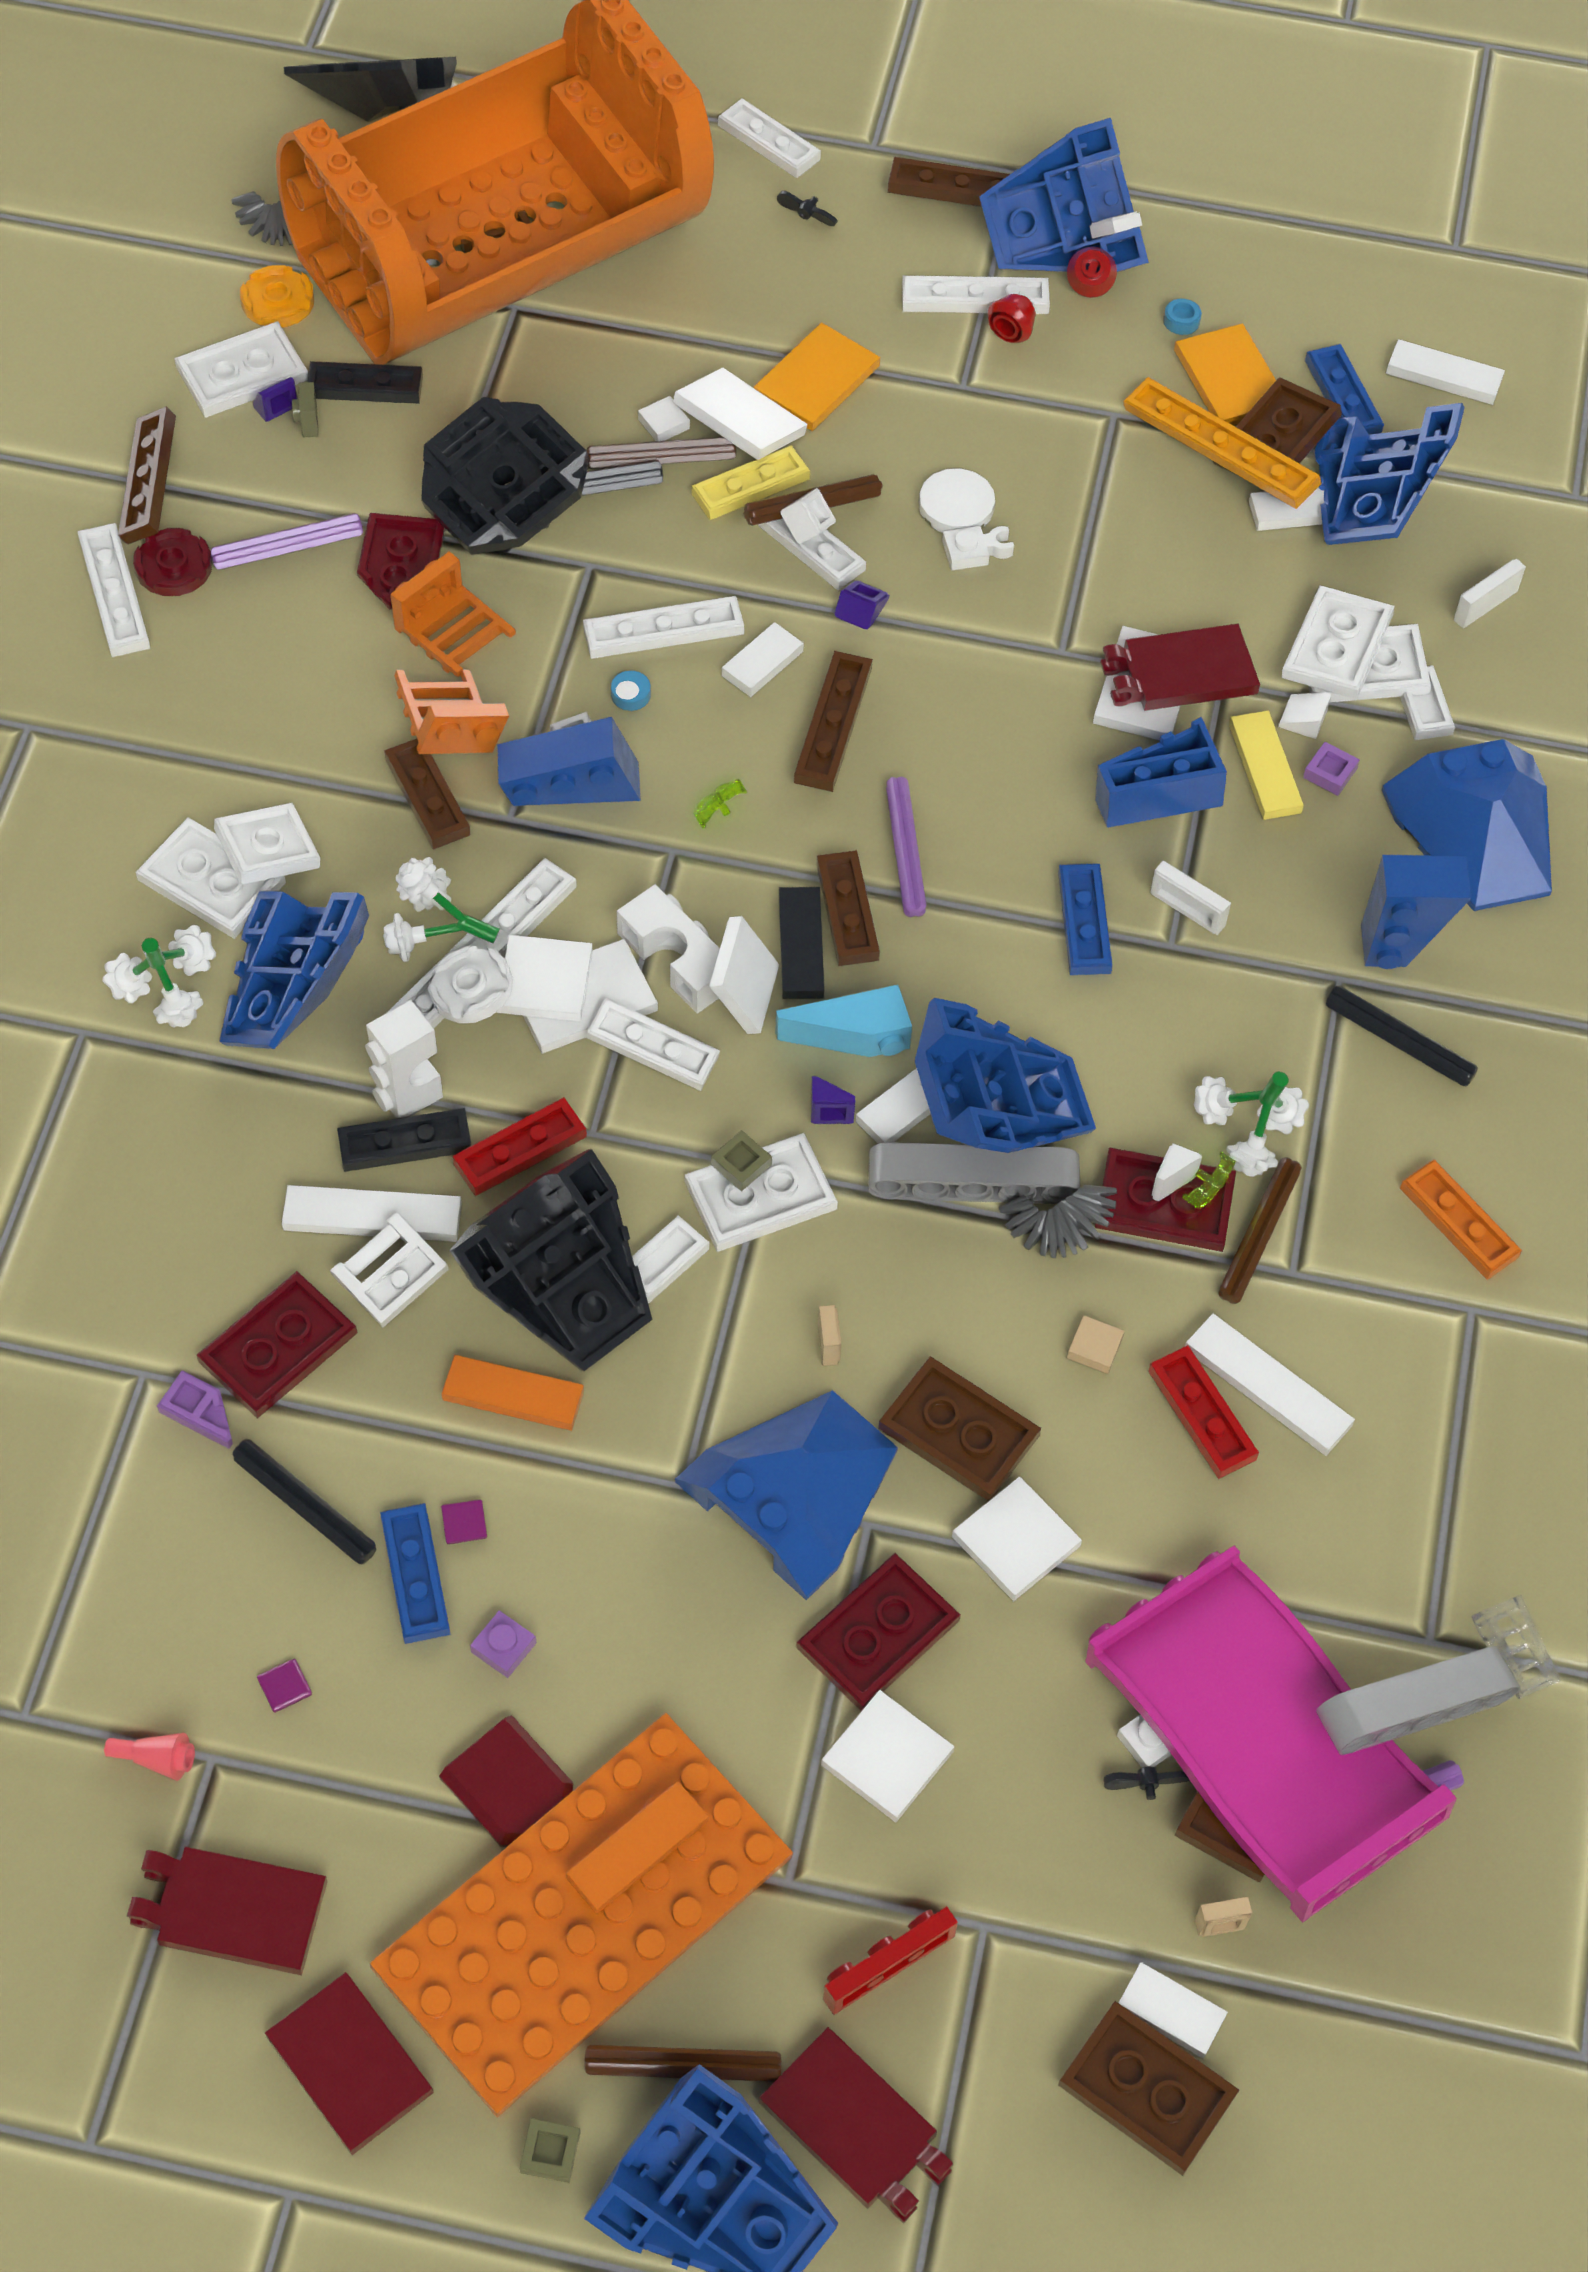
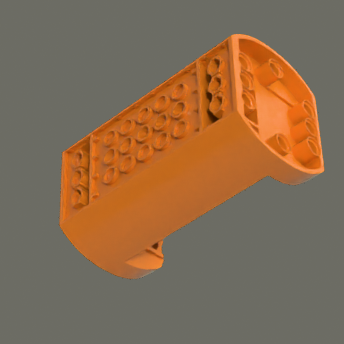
(579, 122)

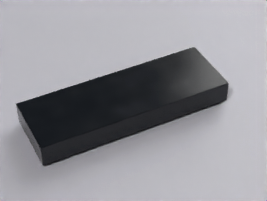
(366, 382)
(801, 943)
(404, 1139)

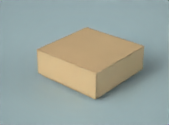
(829, 1335)
(1095, 1344)
(1223, 1916)

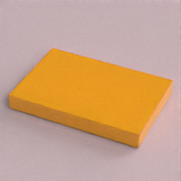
(1226, 371)
(818, 375)

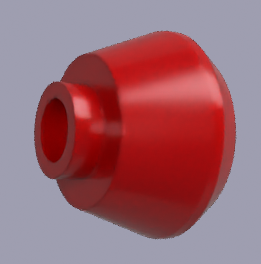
(1088, 282)
(1012, 318)

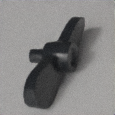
(806, 208)
(1146, 1778)

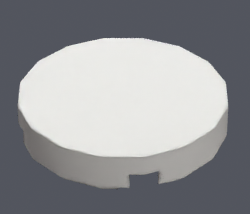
(956, 500)
(470, 984)

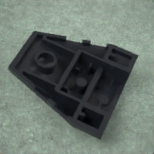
(377, 86)
(560, 1261)

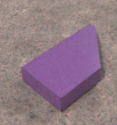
(197, 1407)

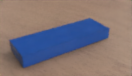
(1343, 386)
(1085, 919)
(415, 1573)

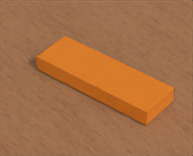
(1460, 1219)
(513, 1392)
(637, 1847)

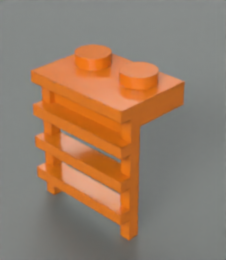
(433, 601)
(451, 724)

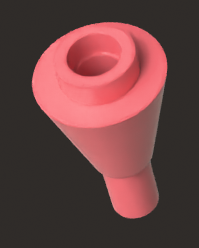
(164, 1754)

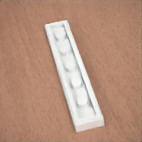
(514, 915)

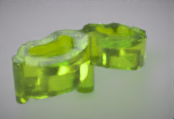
(716, 800)
(1206, 1192)

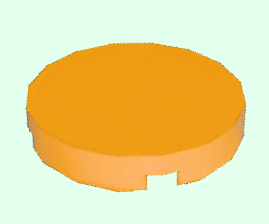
(277, 295)

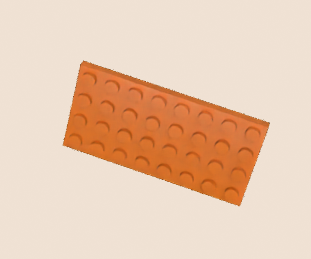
(522, 1964)

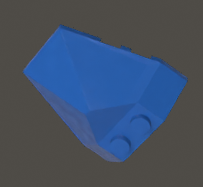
(1047, 205)
(1380, 477)
(1483, 806)
(289, 964)
(995, 1086)
(797, 1485)
(712, 2188)

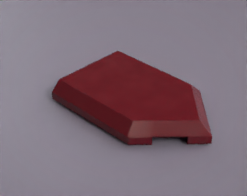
(397, 551)
(506, 1781)

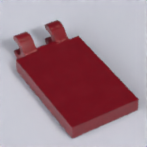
(1181, 668)
(232, 1908)
(855, 2124)

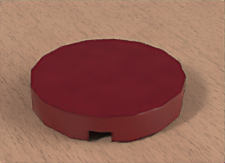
(173, 562)

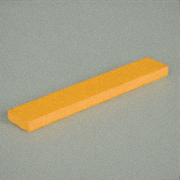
(1222, 442)

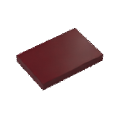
(1171, 1217)
(277, 1344)
(878, 1631)
(349, 2063)

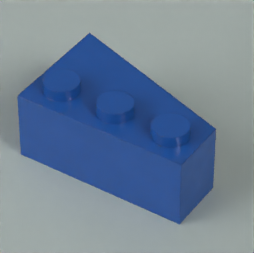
(570, 766)
(1163, 780)
(1411, 905)

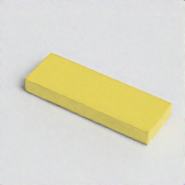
(750, 482)
(1266, 765)

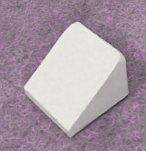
(808, 516)
(1305, 713)
(1175, 1171)

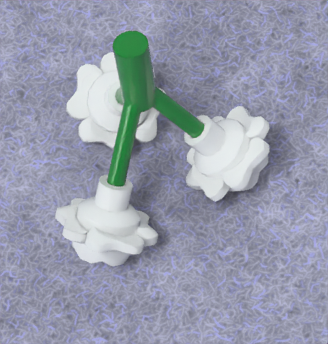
(425, 889)
(130, 976)
(1279, 1111)

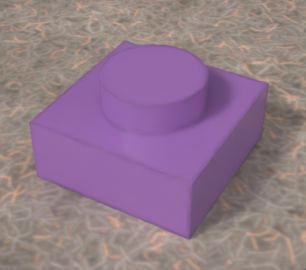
(1331, 768)
(503, 1644)

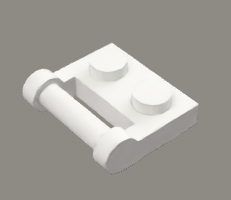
(399, 1278)

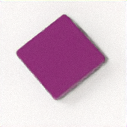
(464, 1521)
(284, 1685)

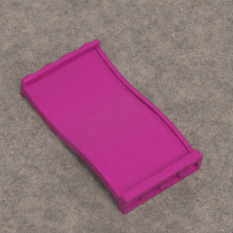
(1235, 1702)

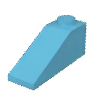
(853, 1024)

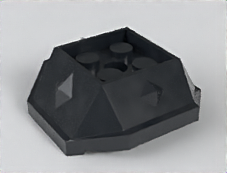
(483, 452)

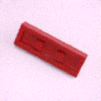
(519, 1146)
(1203, 1412)
(888, 1958)

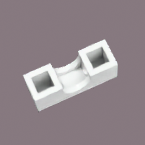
(658, 923)
(399, 1055)

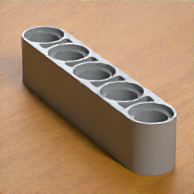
(972, 1173)
(1417, 1700)

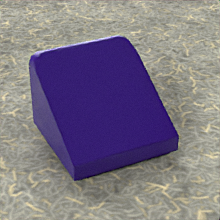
(275, 399)
(860, 604)
(830, 1103)

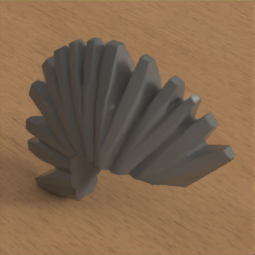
(263, 216)
(1062, 1221)

